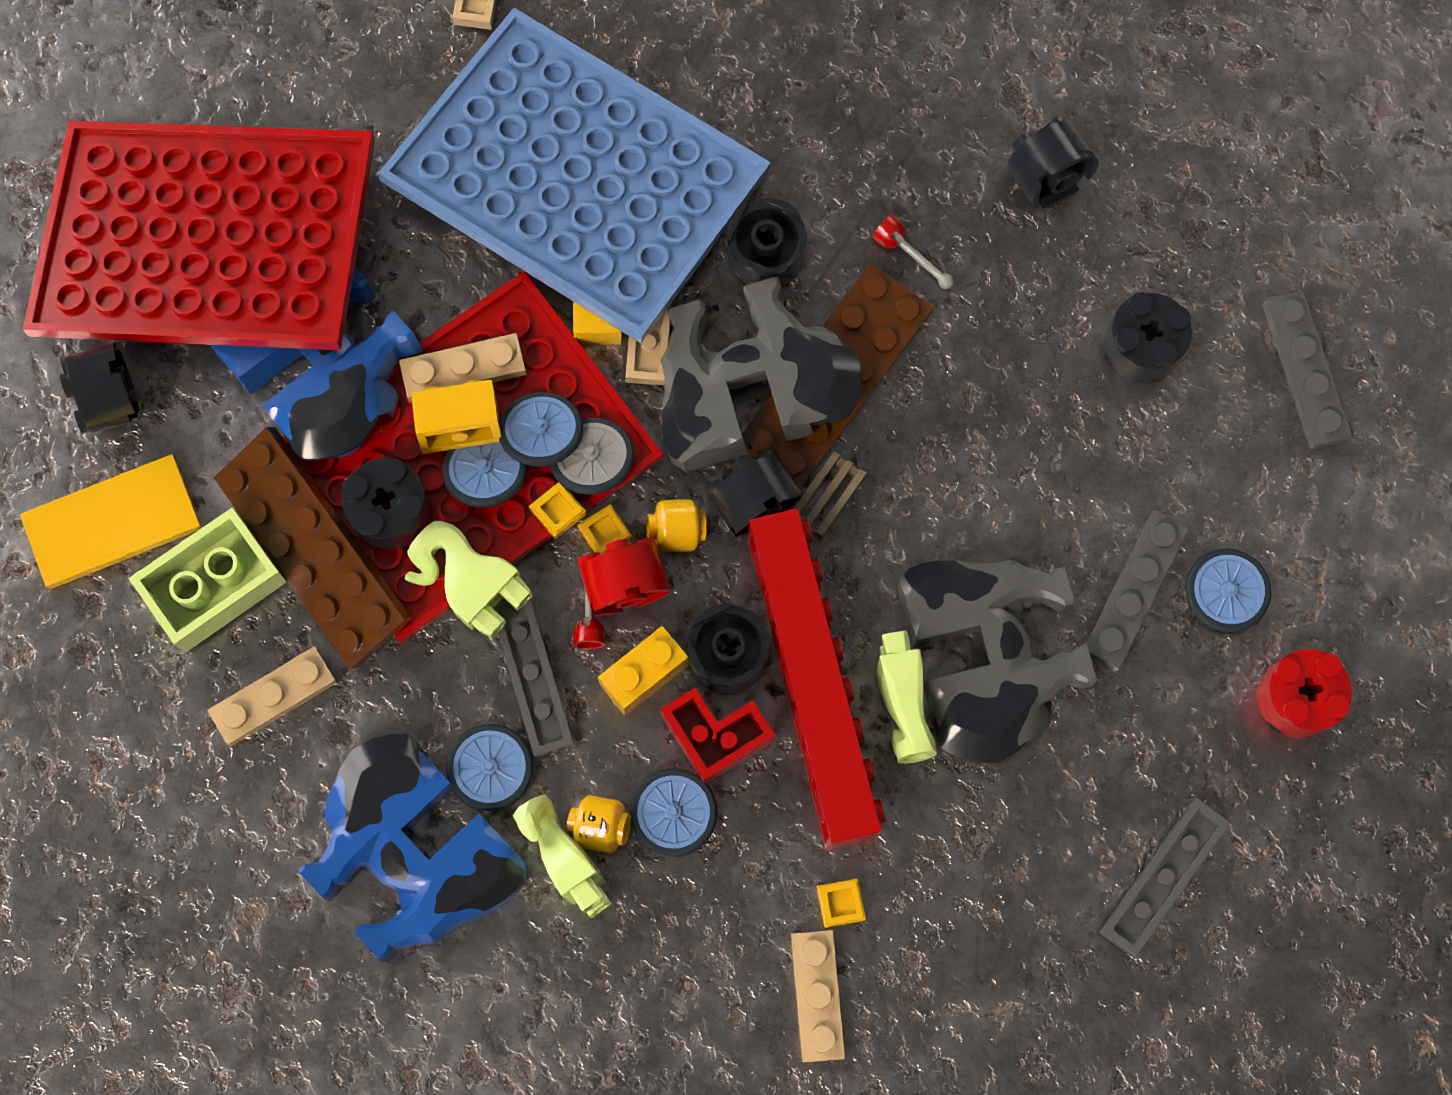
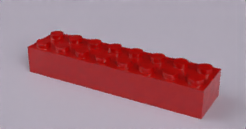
(813, 680)

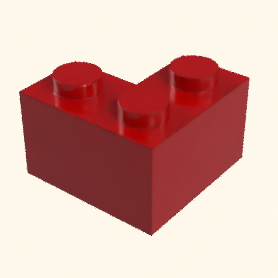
(715, 745)

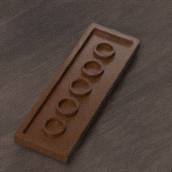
(877, 325)
(312, 548)

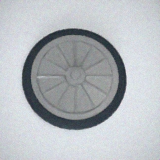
(598, 461)

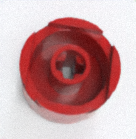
(623, 576)
(1319, 675)

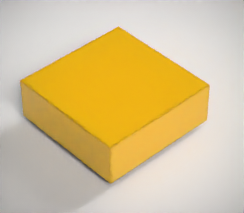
(557, 510)
(603, 528)
(841, 903)

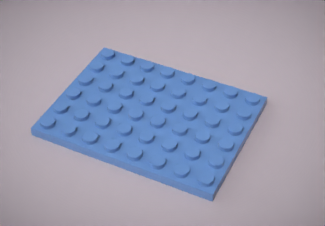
(575, 173)

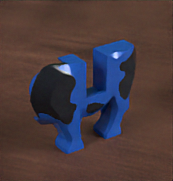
(341, 395)
(370, 808)

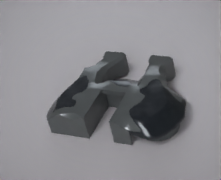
(807, 368)
(999, 706)

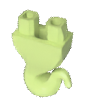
(471, 580)
(903, 694)
(563, 857)

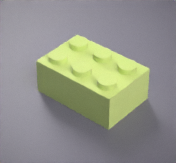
(207, 580)

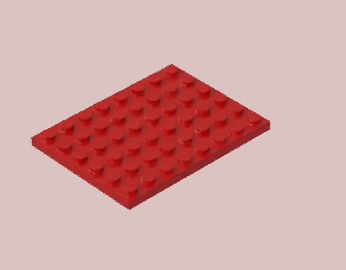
(202, 235)
(508, 530)

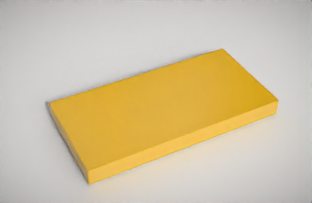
(110, 521)

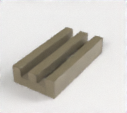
(846, 467)

